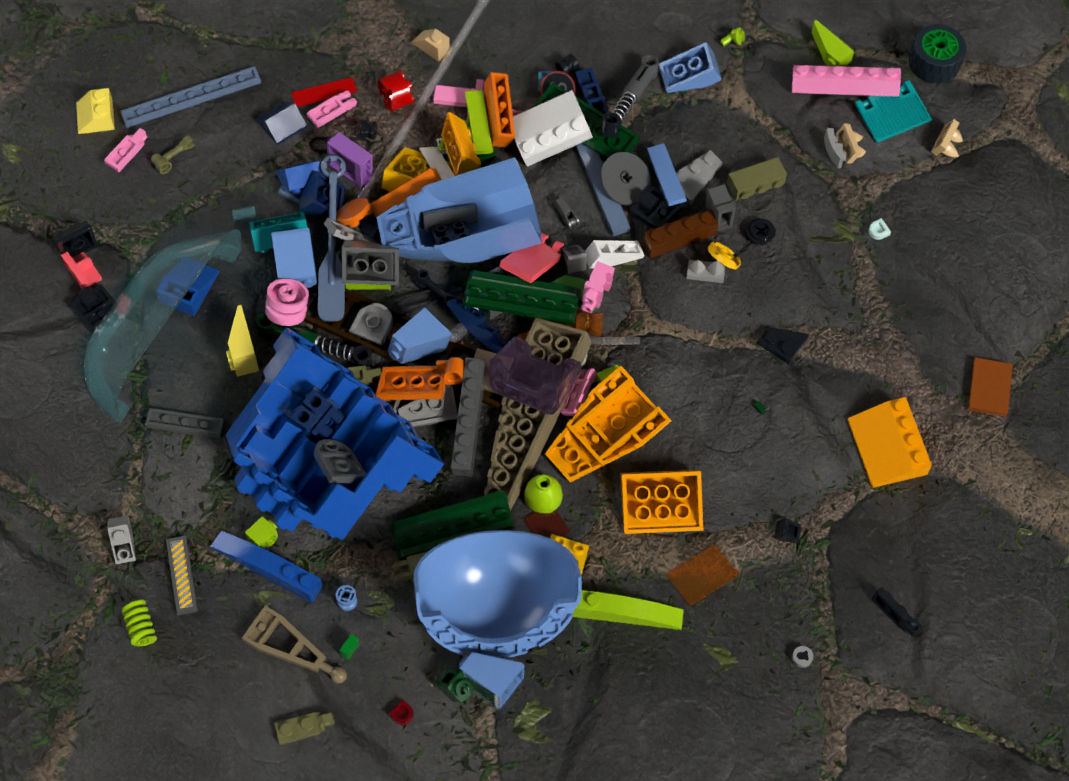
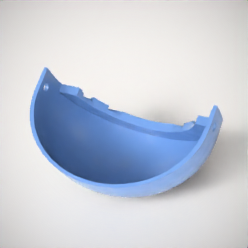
(496, 592)

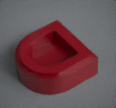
(401, 713)

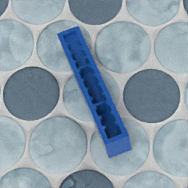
(269, 566)

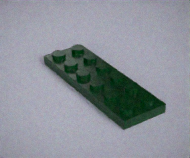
(599, 143)

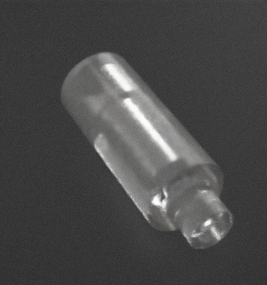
(458, 332)

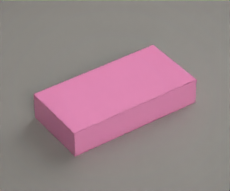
(450, 96)

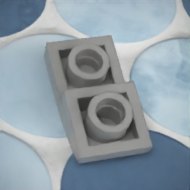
(834, 149)

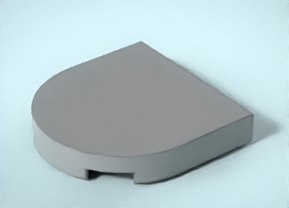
(373, 323)

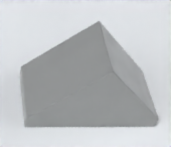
(574, 258)

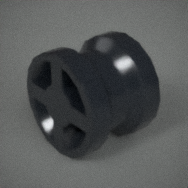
(368, 129)

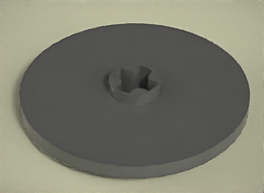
(612, 179)

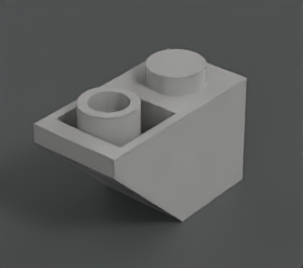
(121, 539)

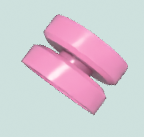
(286, 302)

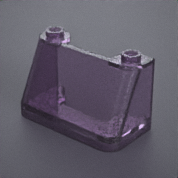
(531, 379)

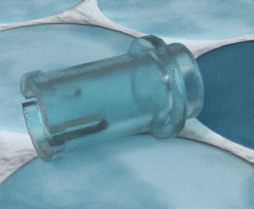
(243, 213)

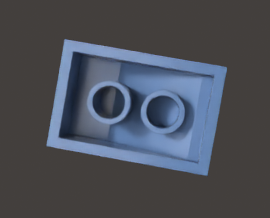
(691, 69)

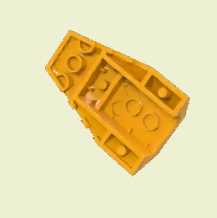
(606, 427)

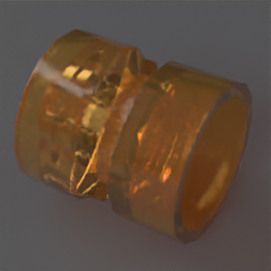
(590, 323)

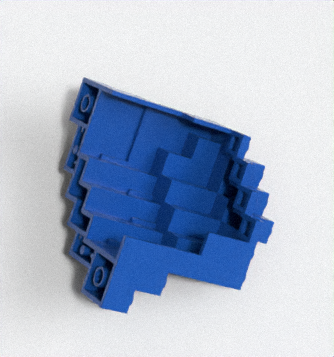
(280, 452)

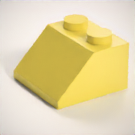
(95, 112)

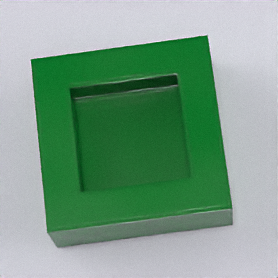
(349, 647)

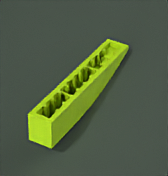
(627, 610)

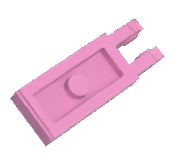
(331, 109)
(578, 391)

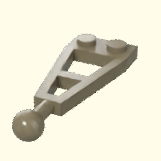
(265, 625)

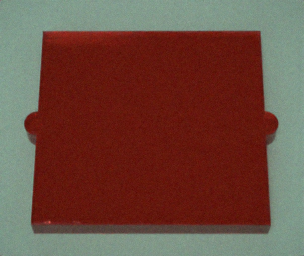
(547, 524)

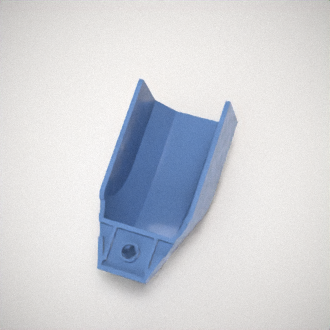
(504, 216)

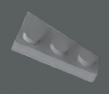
(346, 233)
(431, 410)

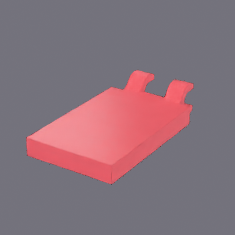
(532, 261)

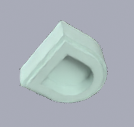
(879, 230)

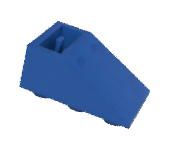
(197, 292)

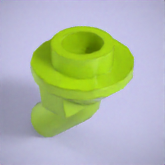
(736, 35)

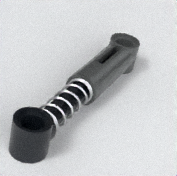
(646, 72)

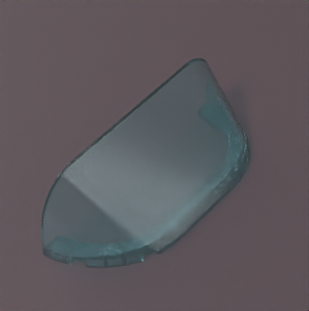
(144, 310)

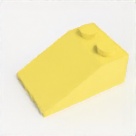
(241, 351)

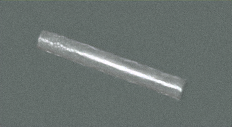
(615, 340)

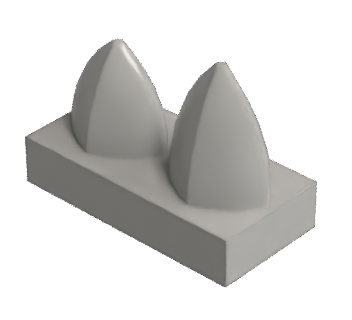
(706, 271)

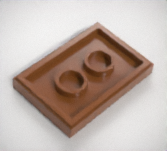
(990, 387)

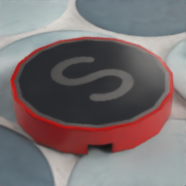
(559, 78)

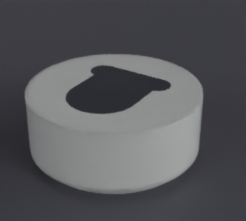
(802, 656)

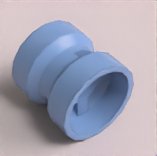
(347, 602)

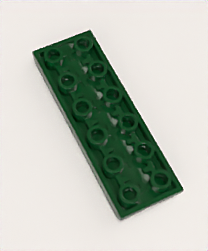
(520, 297)
(435, 527)

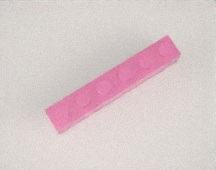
(846, 80)

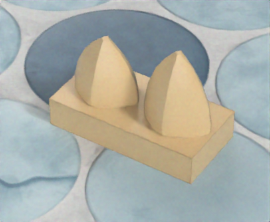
(948, 134)
(849, 141)

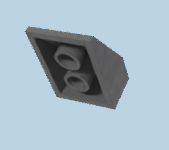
(369, 263)

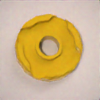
(724, 255)

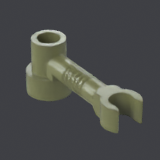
(162, 163)

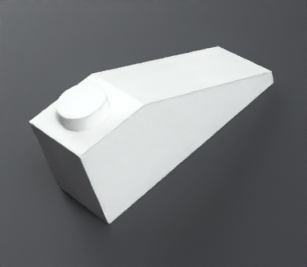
(613, 252)

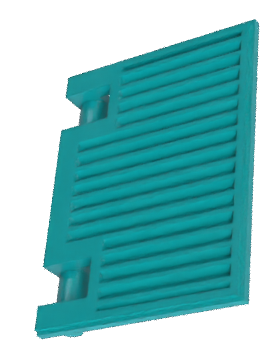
(893, 113)

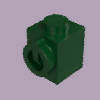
(455, 685)

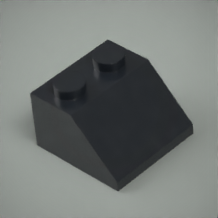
(75, 239)

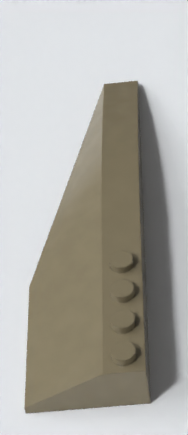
(524, 429)

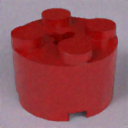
(395, 91)

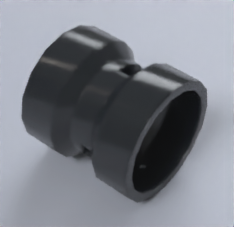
(568, 64)

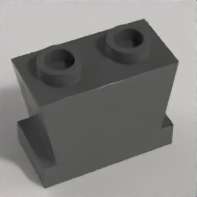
(721, 206)

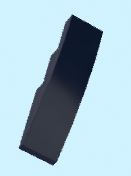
(591, 90)
(475, 323)

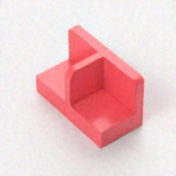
(82, 269)

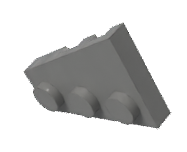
(697, 174)

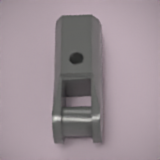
(565, 212)

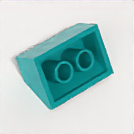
(262, 229)

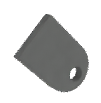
(338, 462)

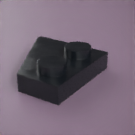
(782, 343)

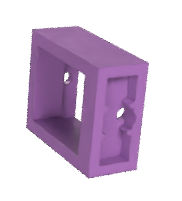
(356, 159)

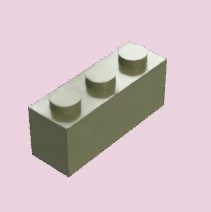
(756, 179)

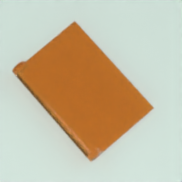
(702, 575)

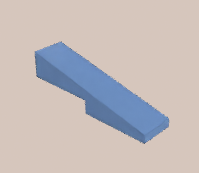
(666, 174)

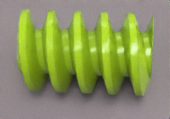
(136, 623)

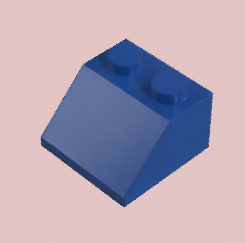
(298, 176)

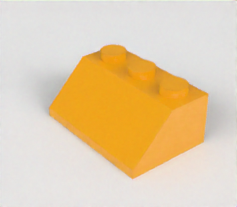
(459, 145)

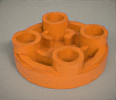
(353, 212)

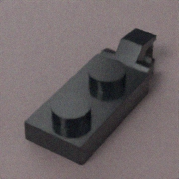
(896, 612)

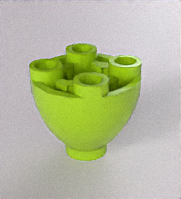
(543, 494)

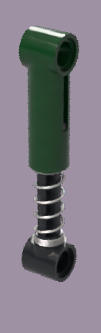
(351, 354)

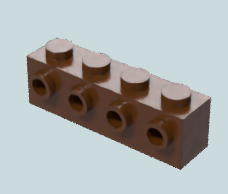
(680, 233)

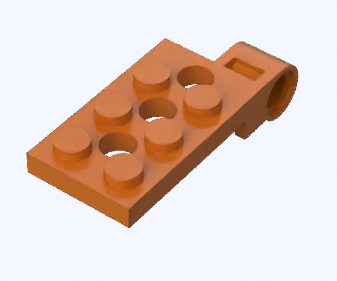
(447, 372)

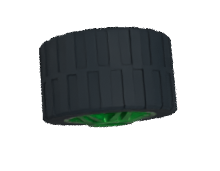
(937, 53)

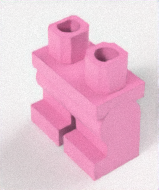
(600, 280)

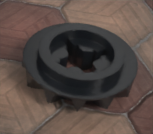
(760, 224)

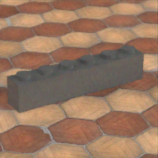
(468, 417)

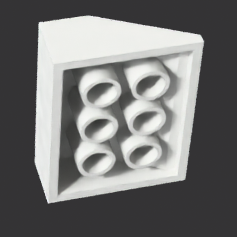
(550, 128)

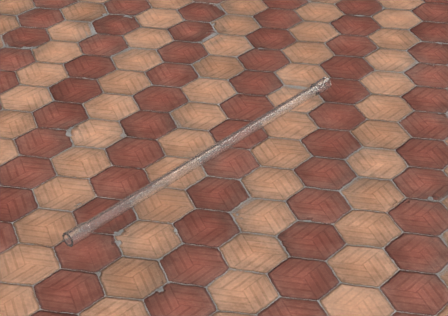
(406, 126)

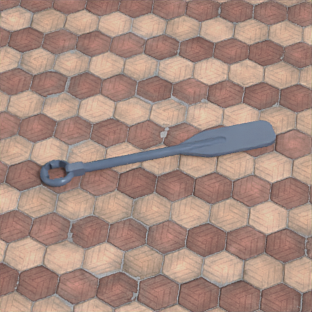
(330, 286)

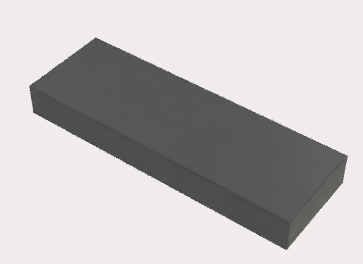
(450, 215)

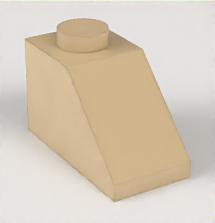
(432, 43)

